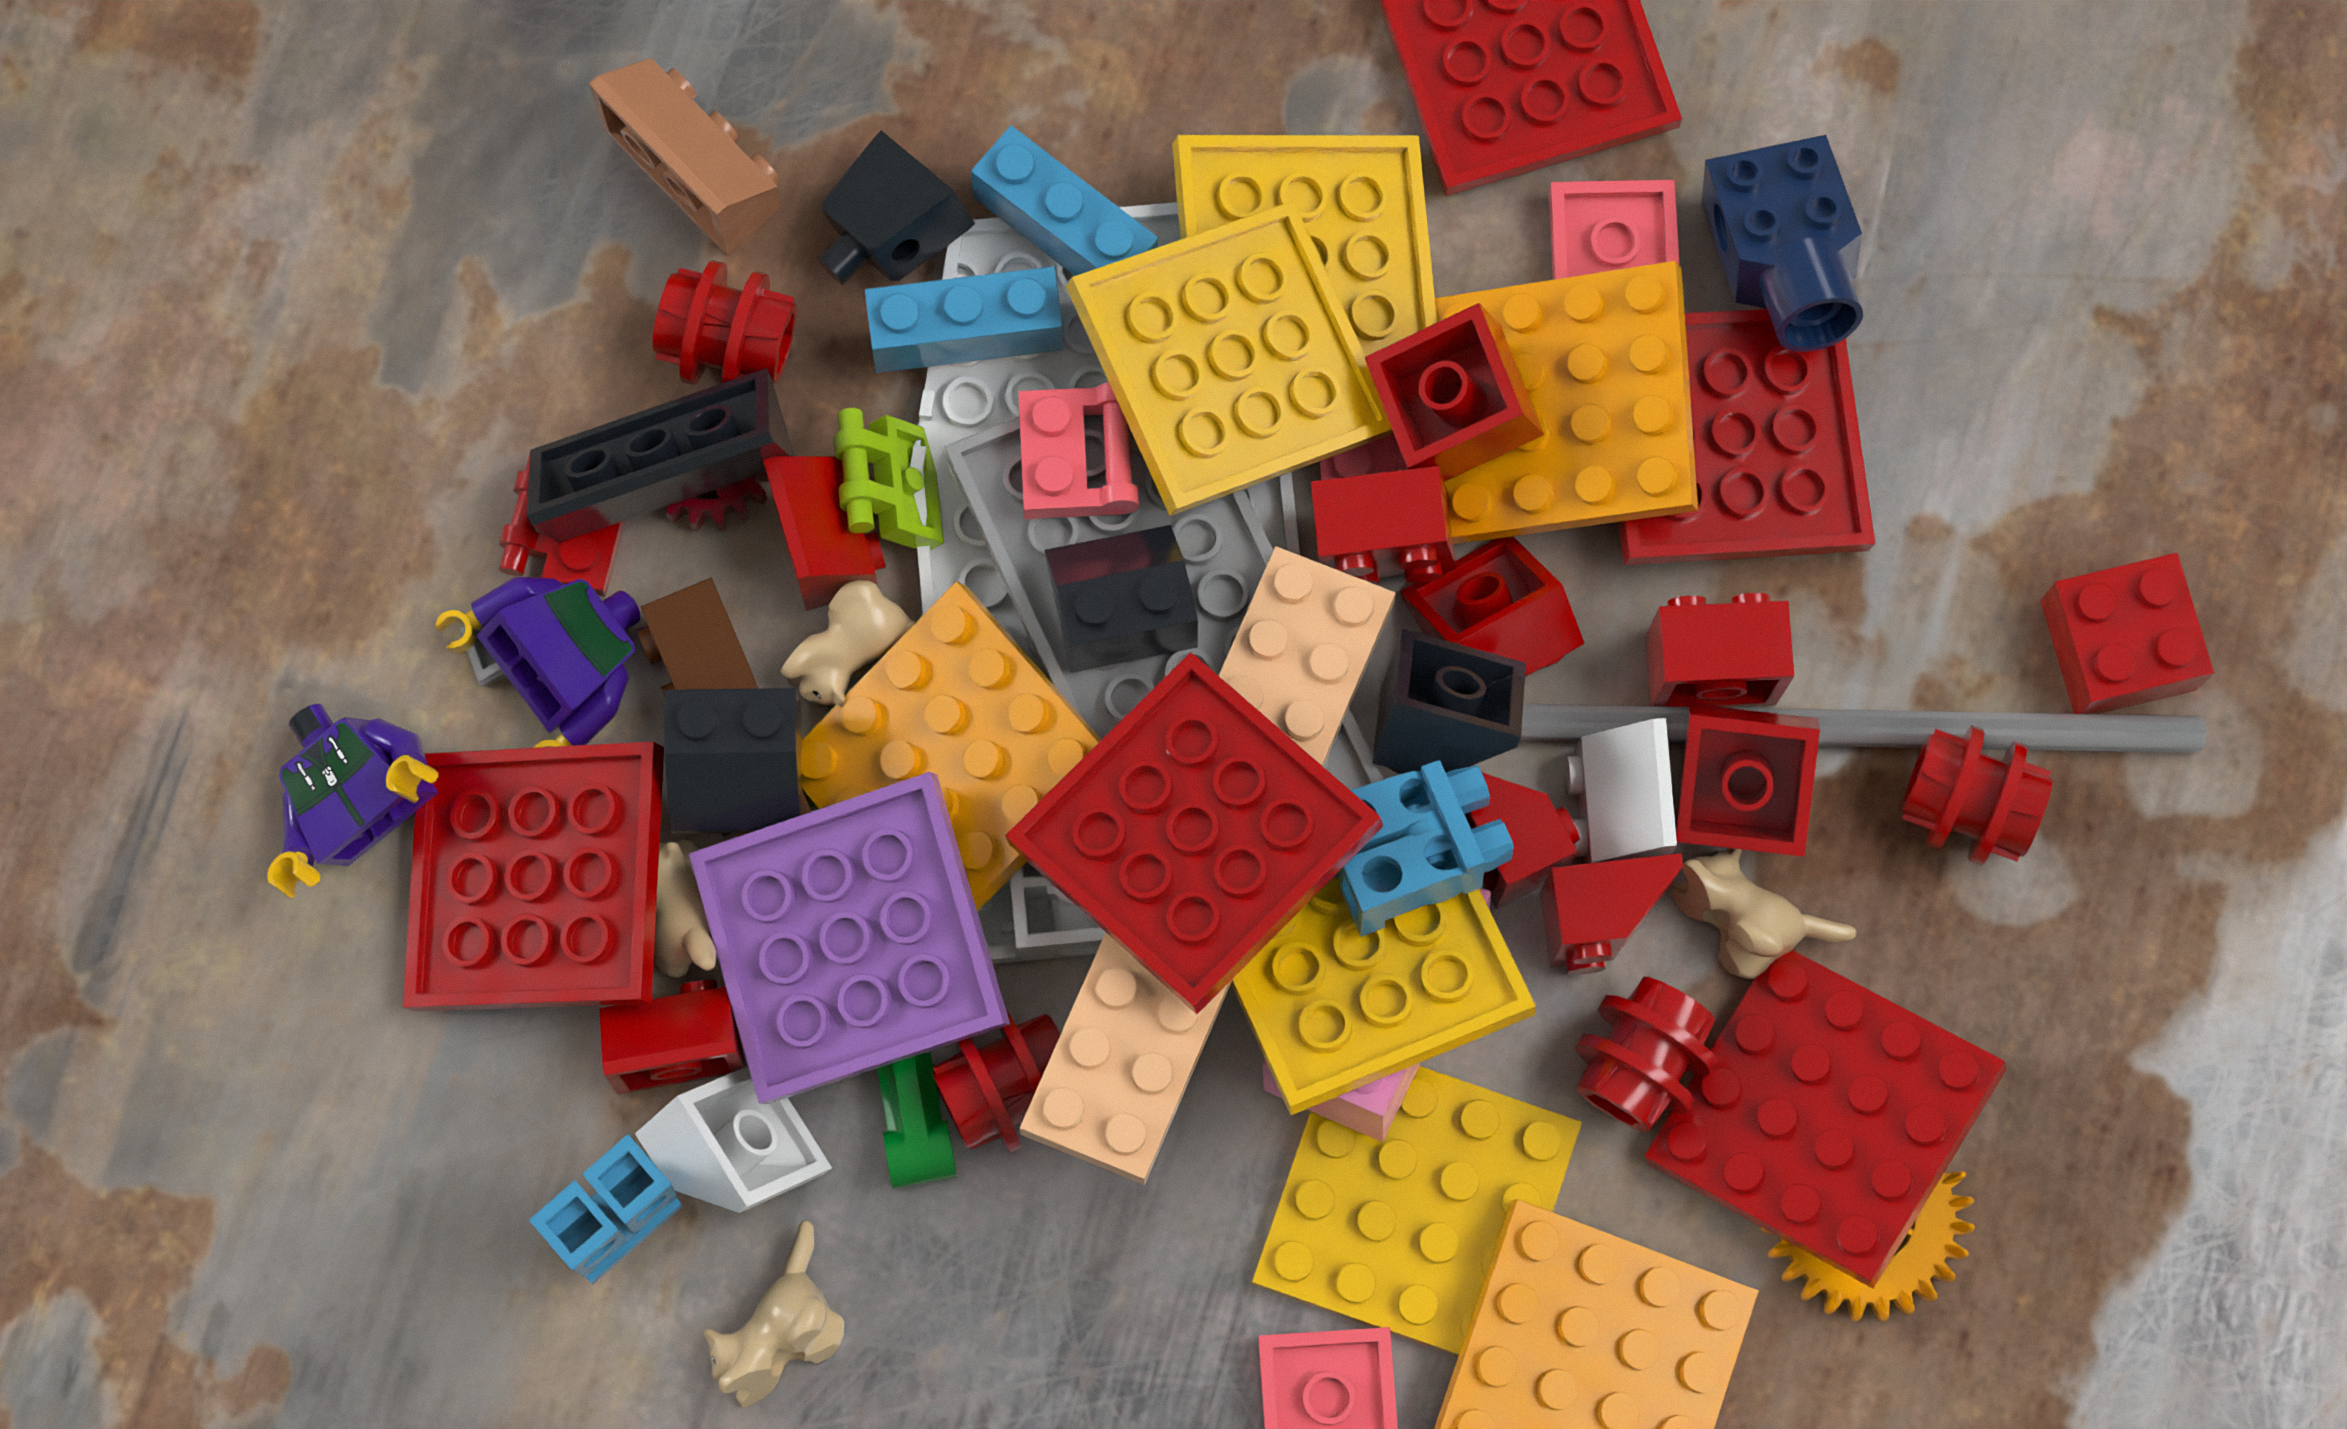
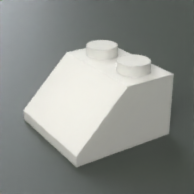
(1623, 793)

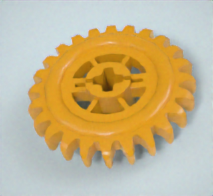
(1908, 1271)

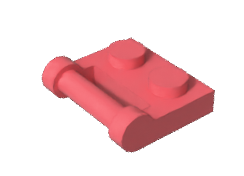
(1056, 457)

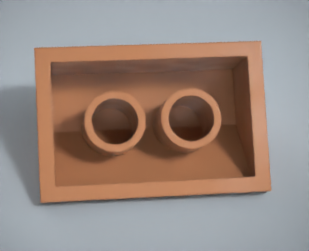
(687, 151)

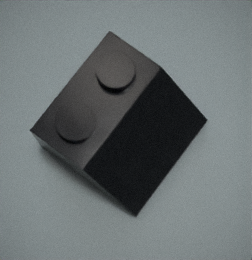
(1122, 598)
(1446, 705)
(732, 759)

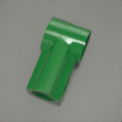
(916, 1137)

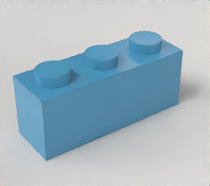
(1055, 206)
(964, 319)

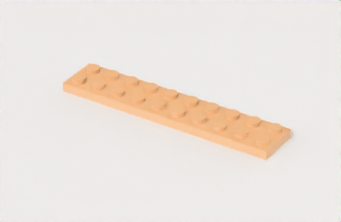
(1128, 1035)

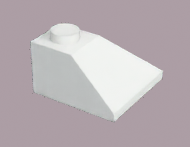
(729, 1146)

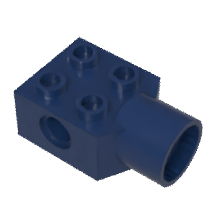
(1788, 238)

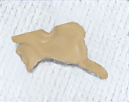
(859, 632)
(1751, 920)
(681, 921)
(786, 1326)

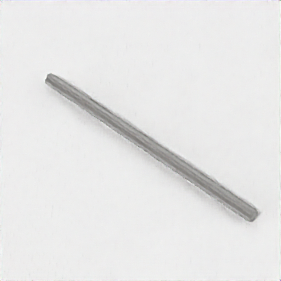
(1902, 728)

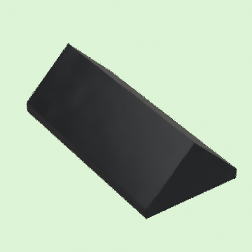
(656, 457)

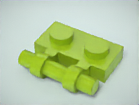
(891, 496)

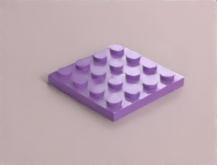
(848, 938)

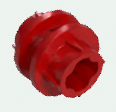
(723, 327)
(1976, 795)
(1644, 1056)
(994, 1085)

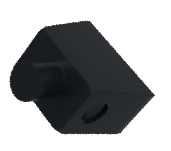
(889, 214)

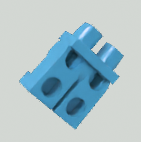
(1424, 844)
(604, 1228)

